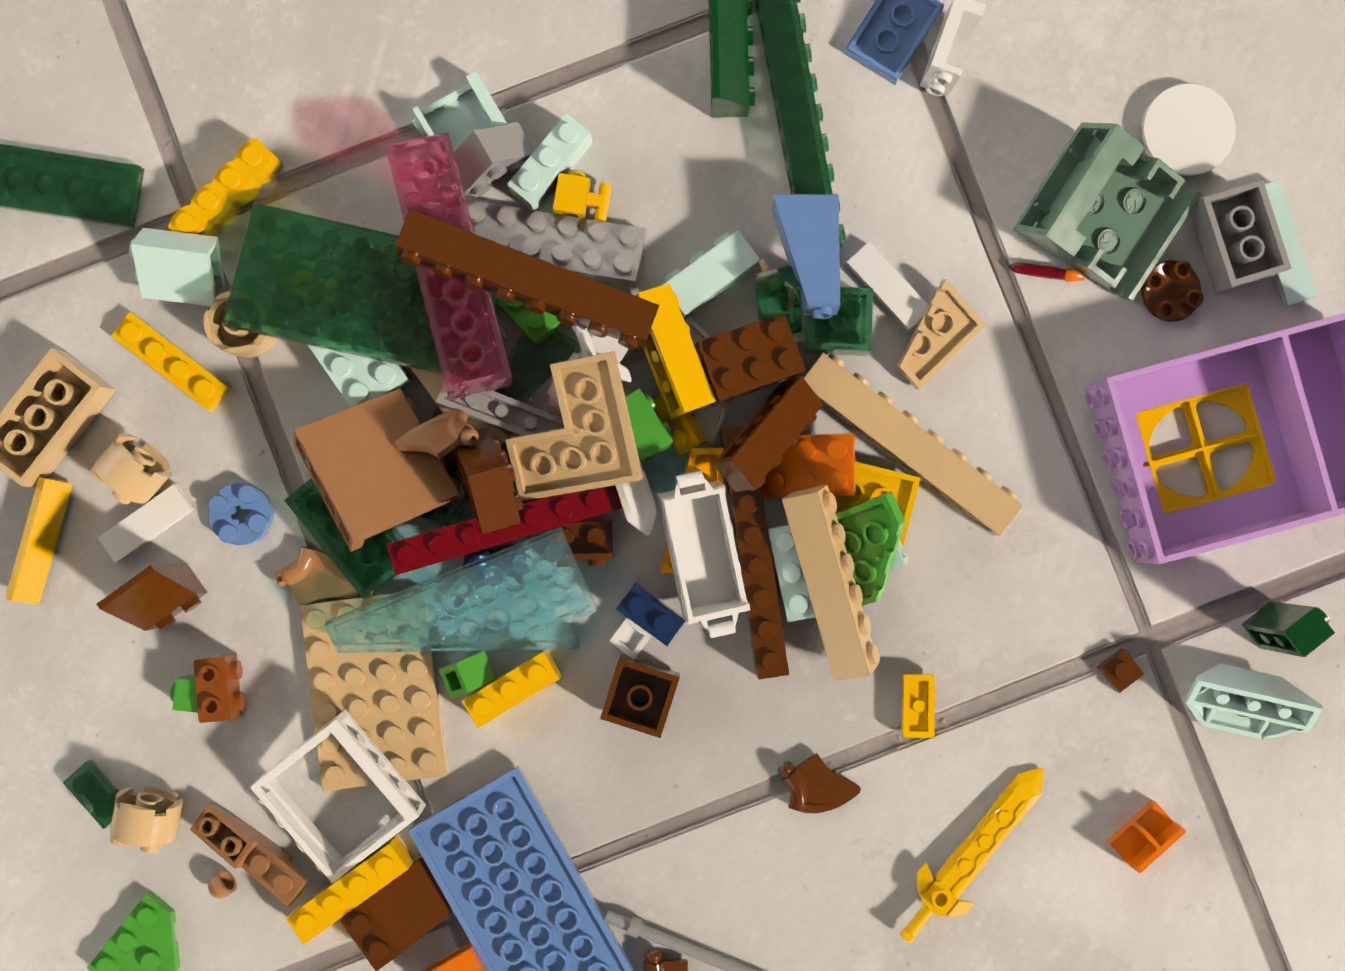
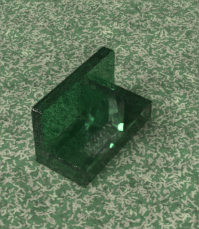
(779, 295)

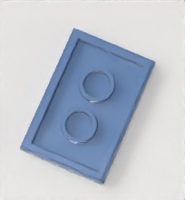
(892, 35)

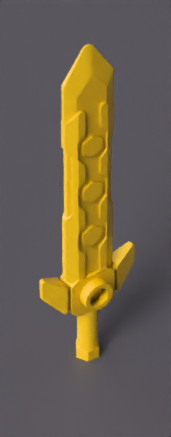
(971, 855)

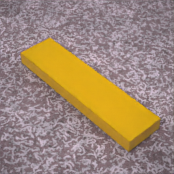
(39, 540)

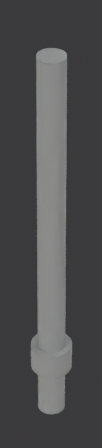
(634, 927)

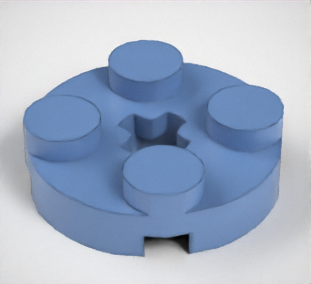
(224, 505)

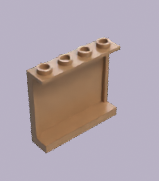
(365, 475)

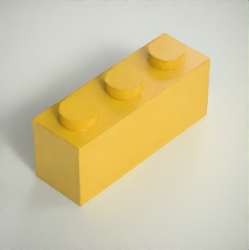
(512, 688)

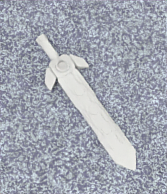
(634, 496)

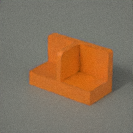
(1145, 837)

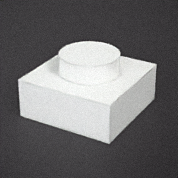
(630, 638)

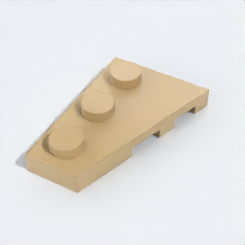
(939, 335)

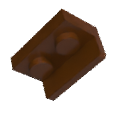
(590, 541)

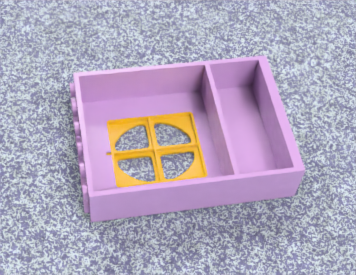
(1294, 416)

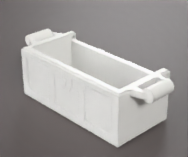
(703, 552)

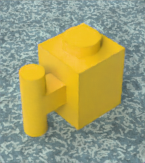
(574, 196)

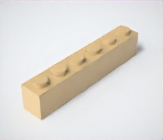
(831, 582)

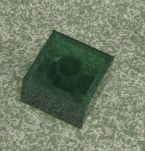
(848, 330)

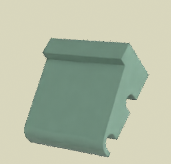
(1108, 208)

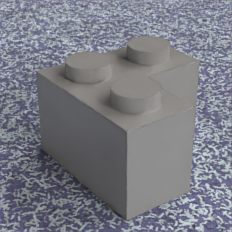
(491, 154)

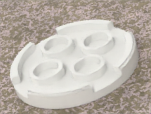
(1189, 129)

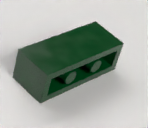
(1289, 628)

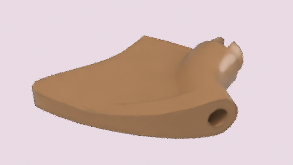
(439, 434)
(314, 577)

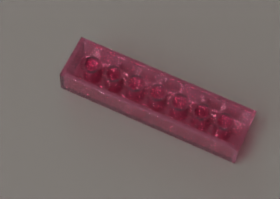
(458, 316)

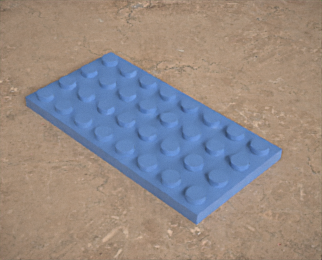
(515, 883)

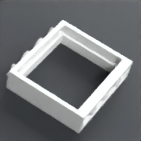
(373, 763)

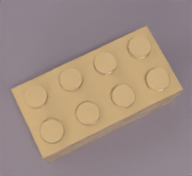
(48, 416)

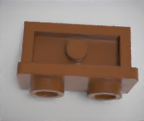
(218, 688)

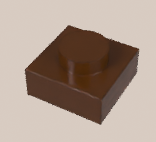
(1120, 670)

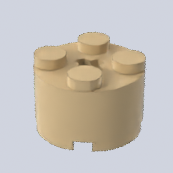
(231, 340)
(131, 470)
(145, 818)

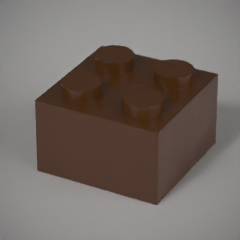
(640, 696)

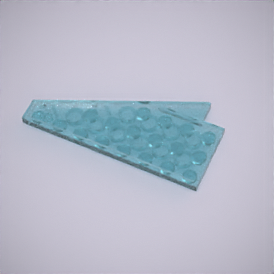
(495, 603)

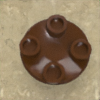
(1172, 291)

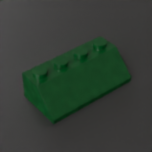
(729, 58)

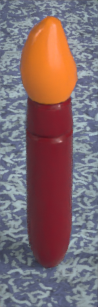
(1049, 272)

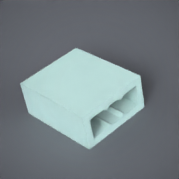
(177, 266)

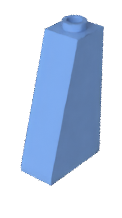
(811, 244)

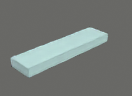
(1294, 284)

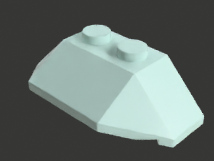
(1250, 703)

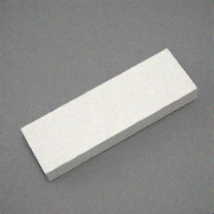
(888, 285)
(146, 523)

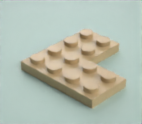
(596, 440)

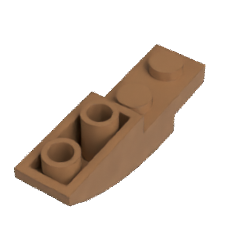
(252, 851)

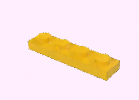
(170, 361)

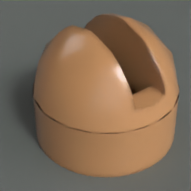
(222, 884)

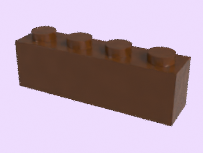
(769, 435)

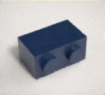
(651, 614)

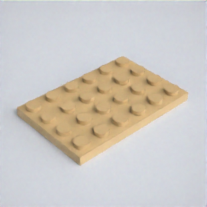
(384, 692)

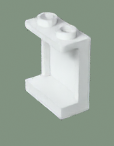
(960, 21)

